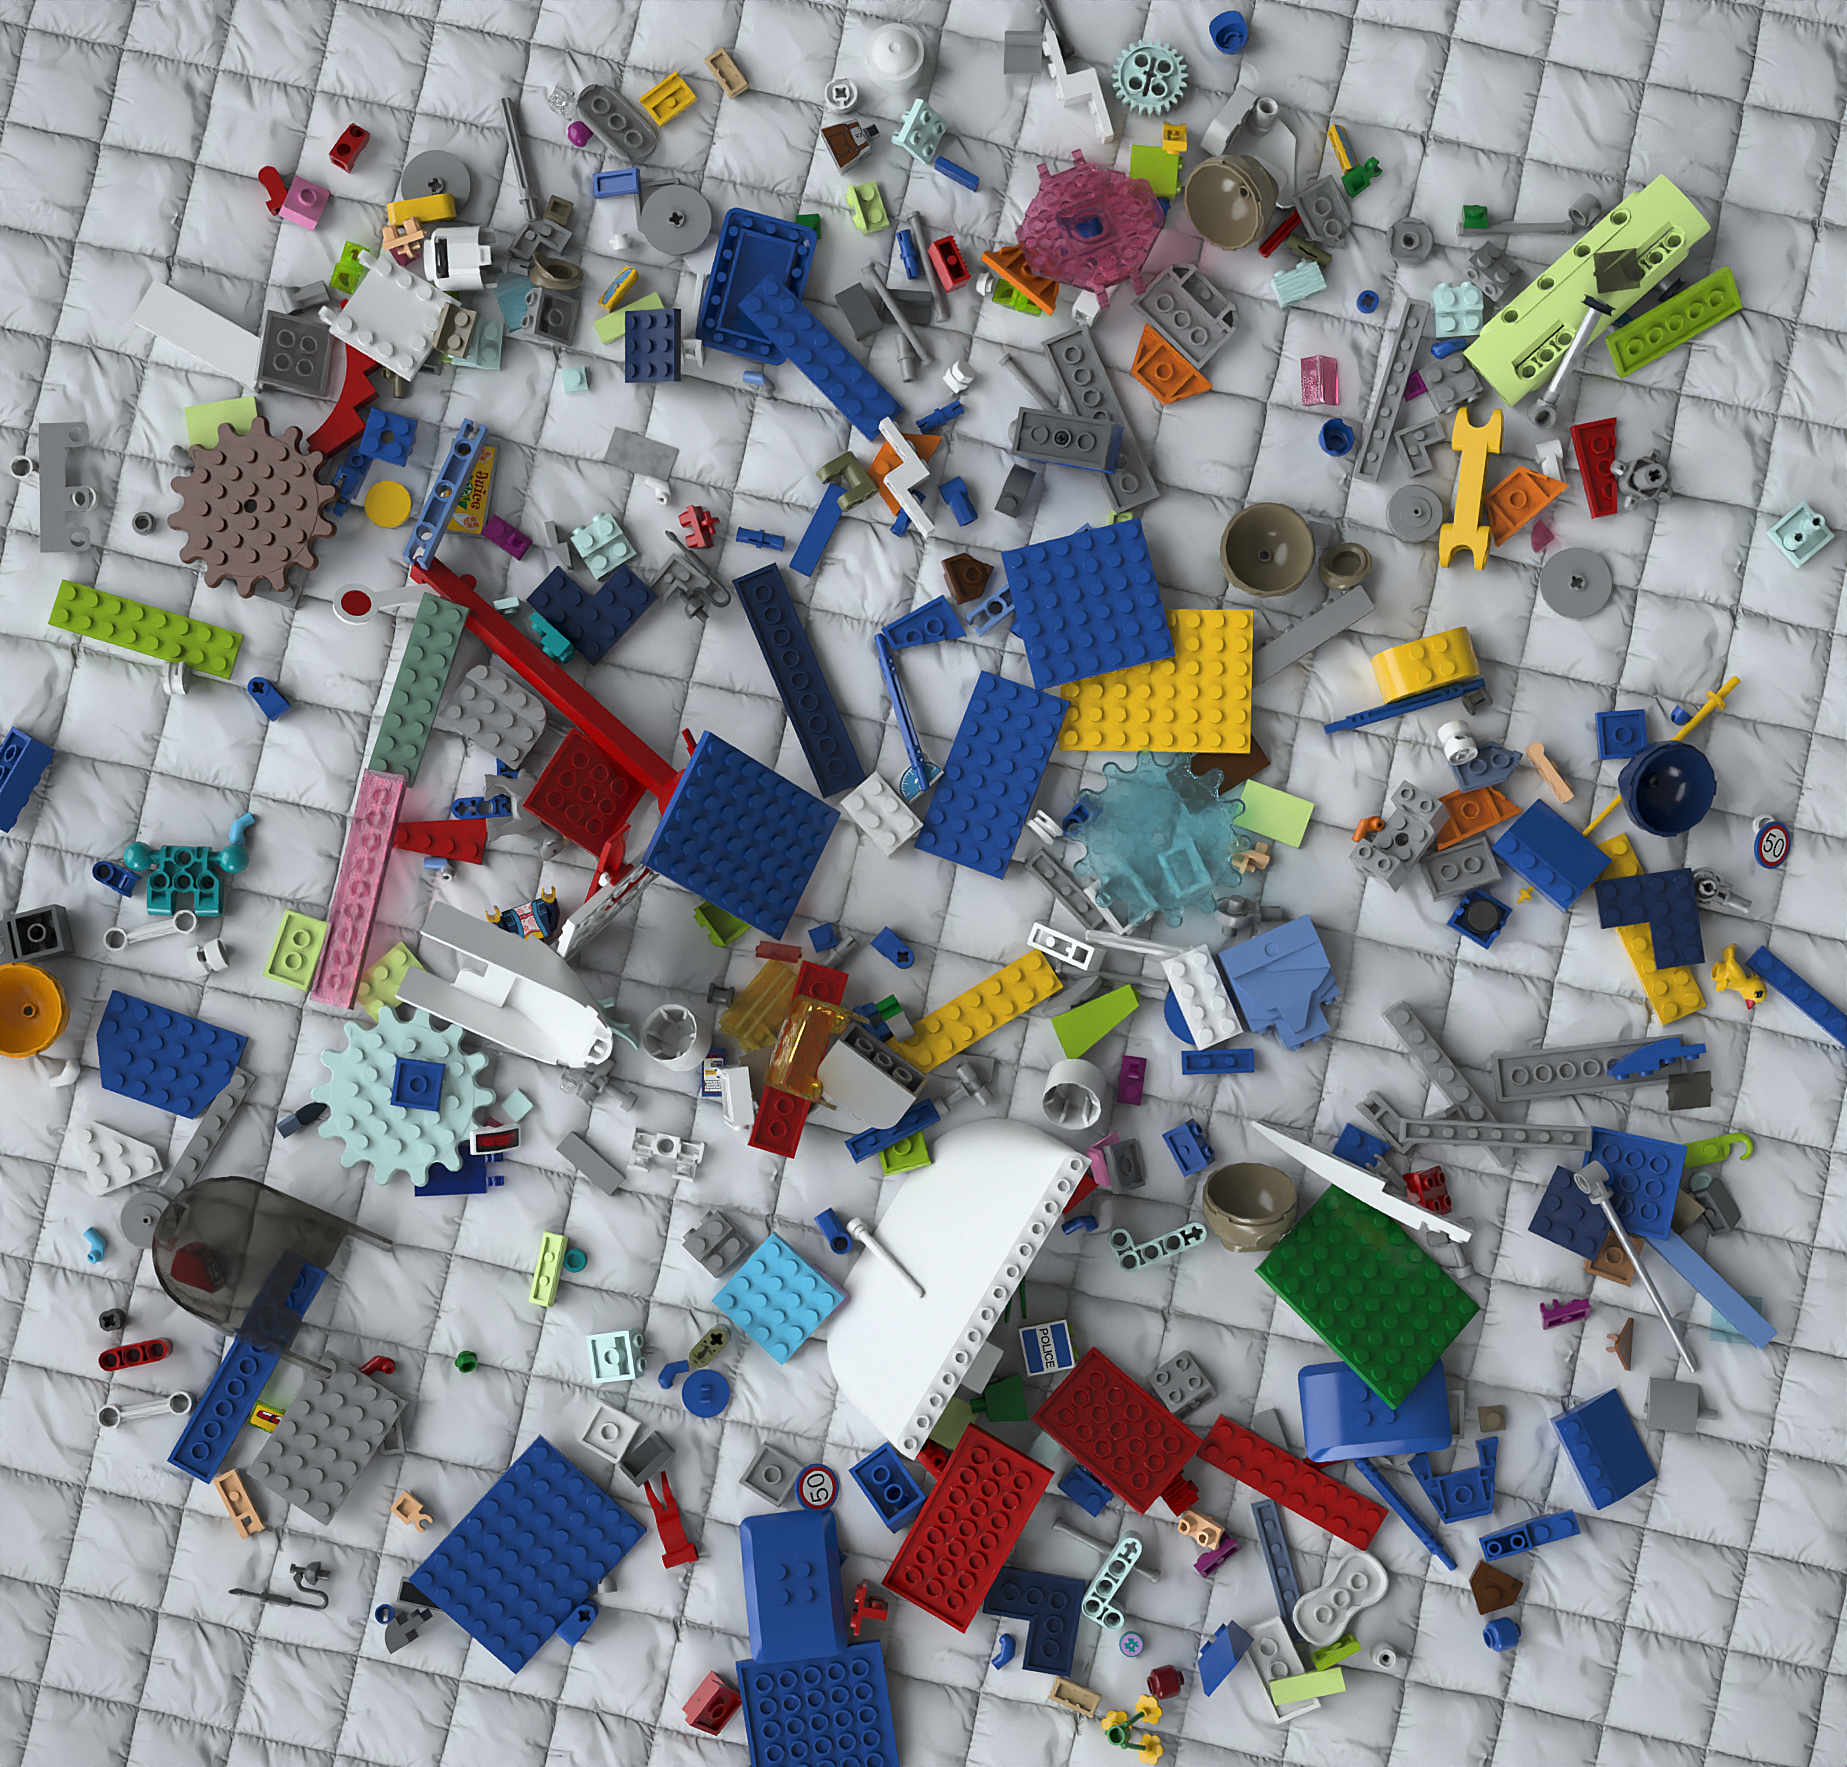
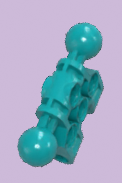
(162, 901)

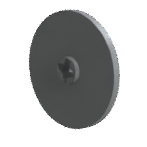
(434, 166)
(666, 235)
(1569, 600)

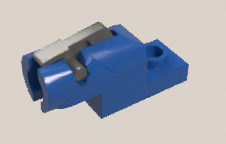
(349, 480)

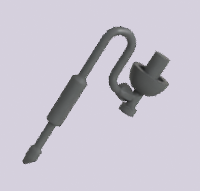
(695, 606)
(311, 1574)

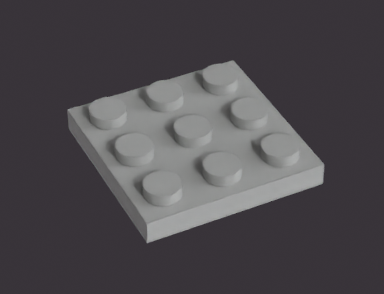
(294, 353)

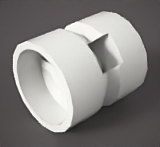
(1457, 742)
(214, 953)

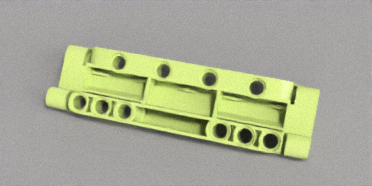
(1544, 311)

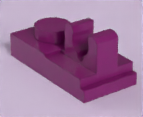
(506, 537)
(1131, 1080)
(1571, 1312)
(1209, 1562)

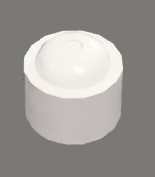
(894, 58)
(676, 1037)
(1073, 1094)

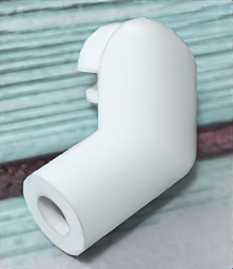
(661, 488)
(68, 1075)

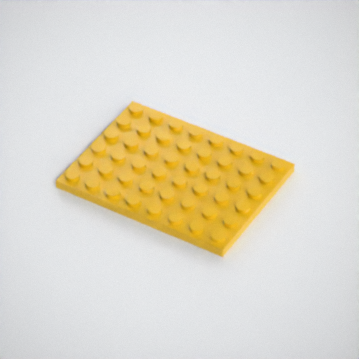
(1176, 703)

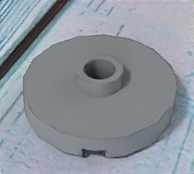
(1411, 229)

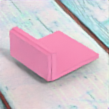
(304, 203)
(1098, 1162)

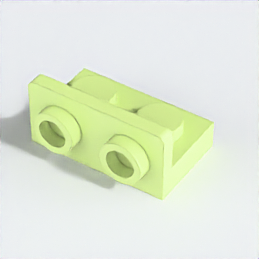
(868, 207)

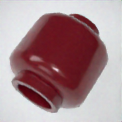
(1165, 1682)

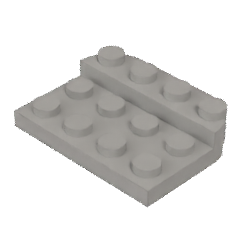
(1188, 312)
(497, 714)

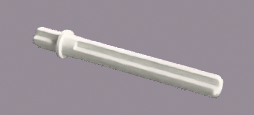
(1135, 944)

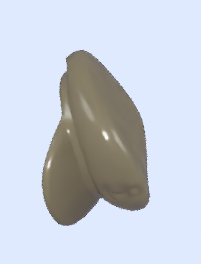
(554, 273)
(1344, 565)

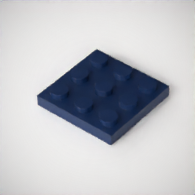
(653, 346)
(1570, 1217)

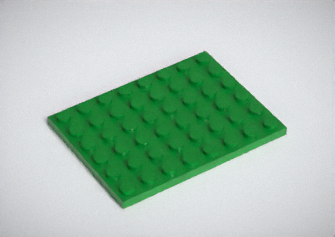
(1368, 1292)

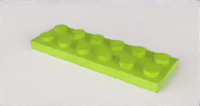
(1673, 322)

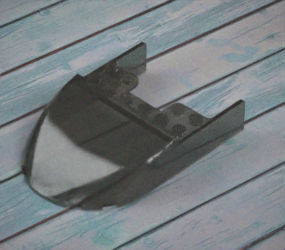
(235, 1252)

